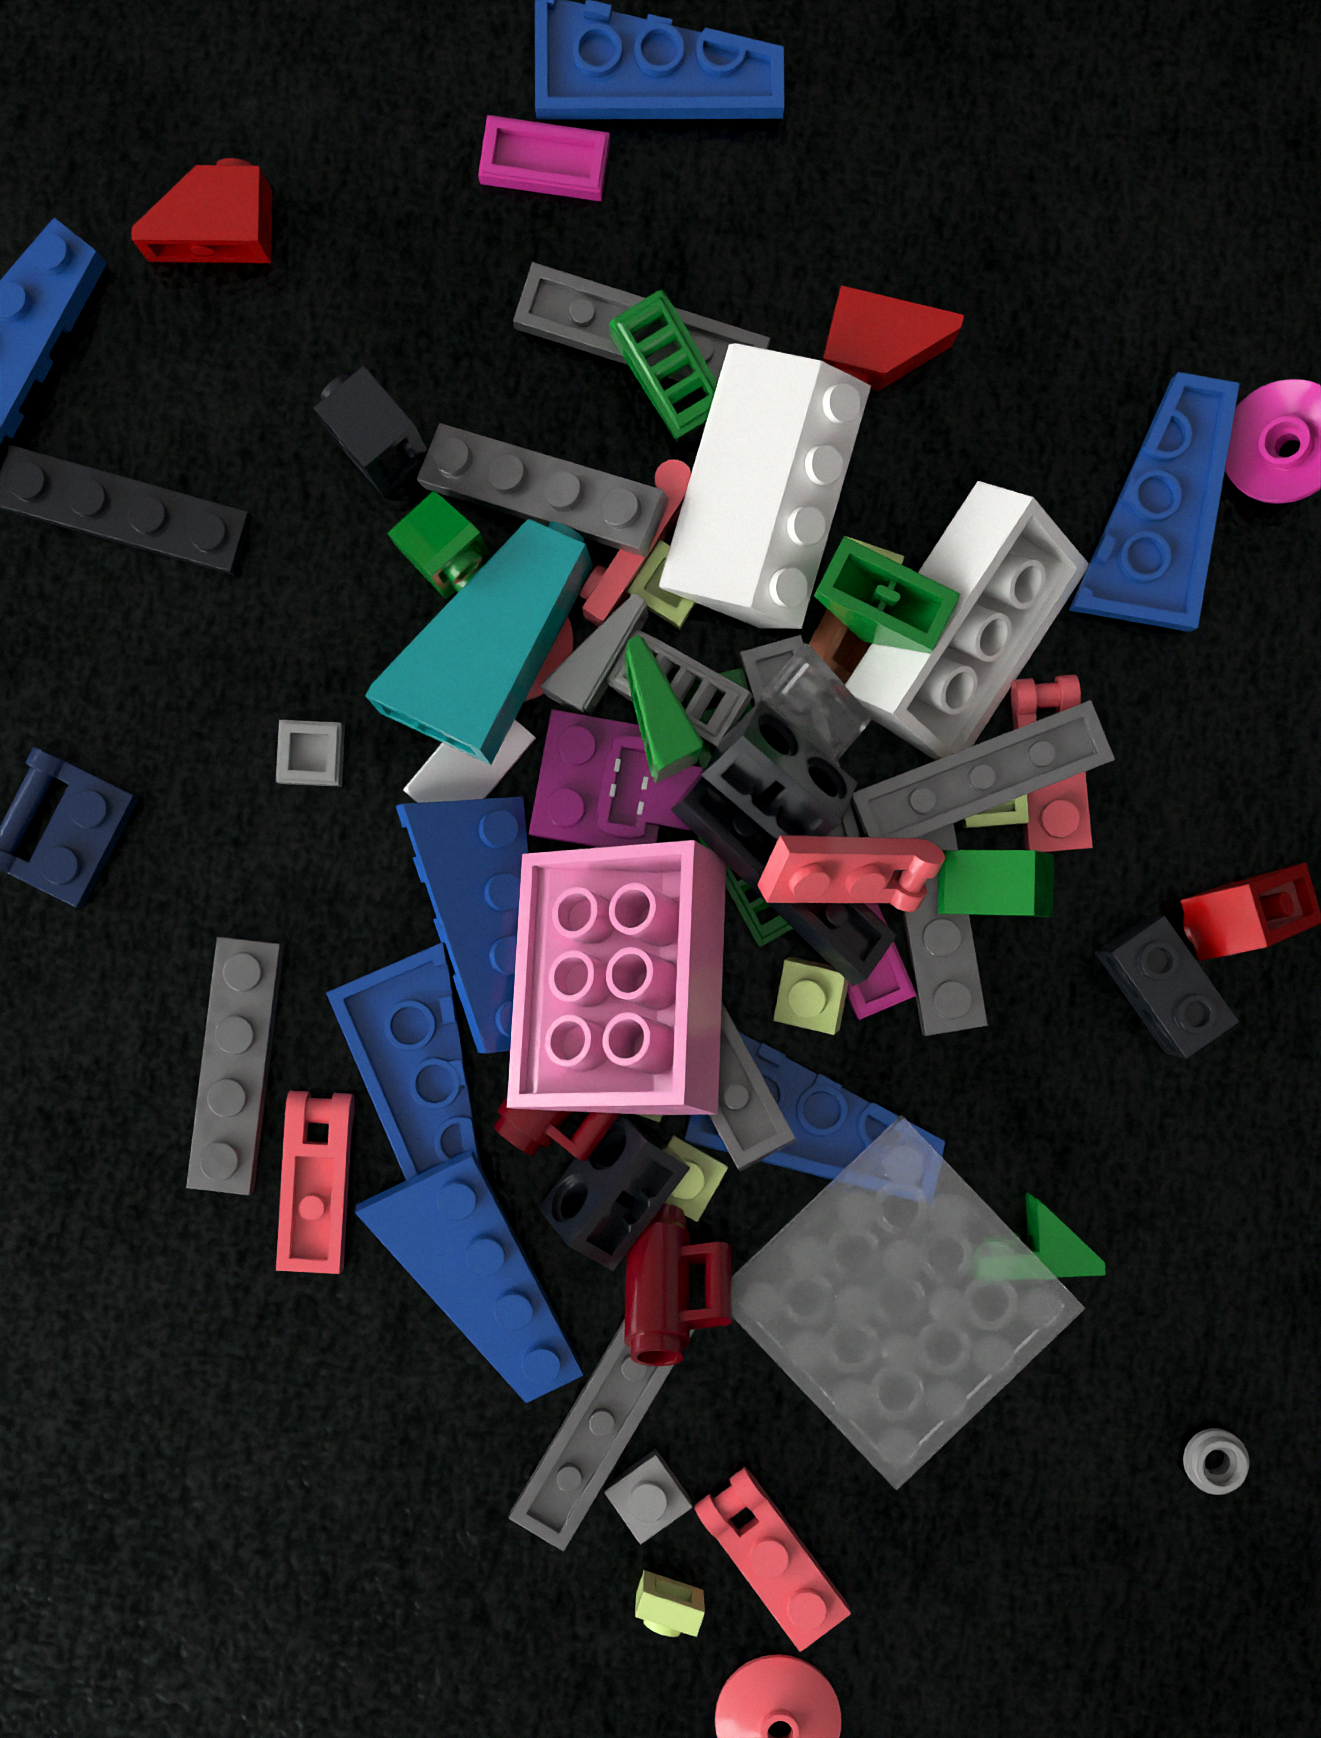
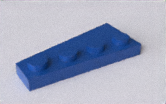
(640, 68)
(37, 303)
(1164, 522)
(473, 876)
(411, 1057)
(824, 1117)
(470, 1262)

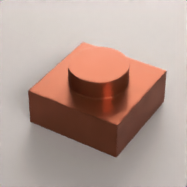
(838, 646)

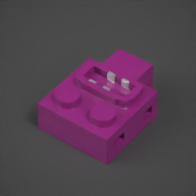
(600, 786)

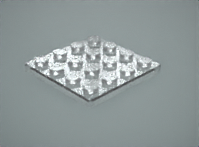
(900, 1302)

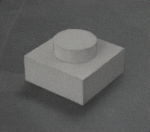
(648, 1496)

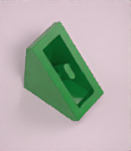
(885, 599)
(996, 883)

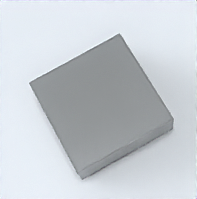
(310, 753)

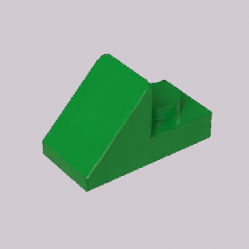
(1057, 1245)

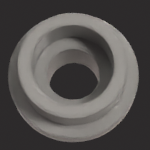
(1226, 1476)

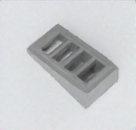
(583, 675)
(728, 711)

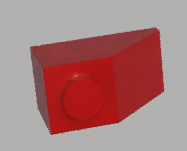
(210, 217)
(885, 336)
(1251, 912)

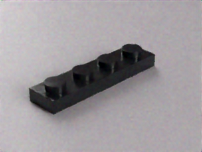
(123, 510)
(842, 933)

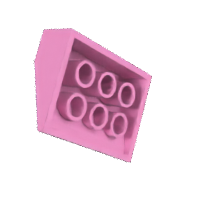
(619, 980)

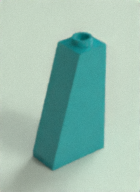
(488, 643)

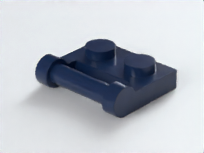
(78, 834)

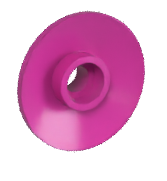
(1259, 429)

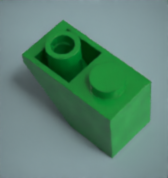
(441, 544)

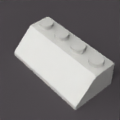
(765, 486)
(1012, 584)

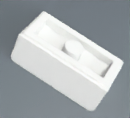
(458, 776)

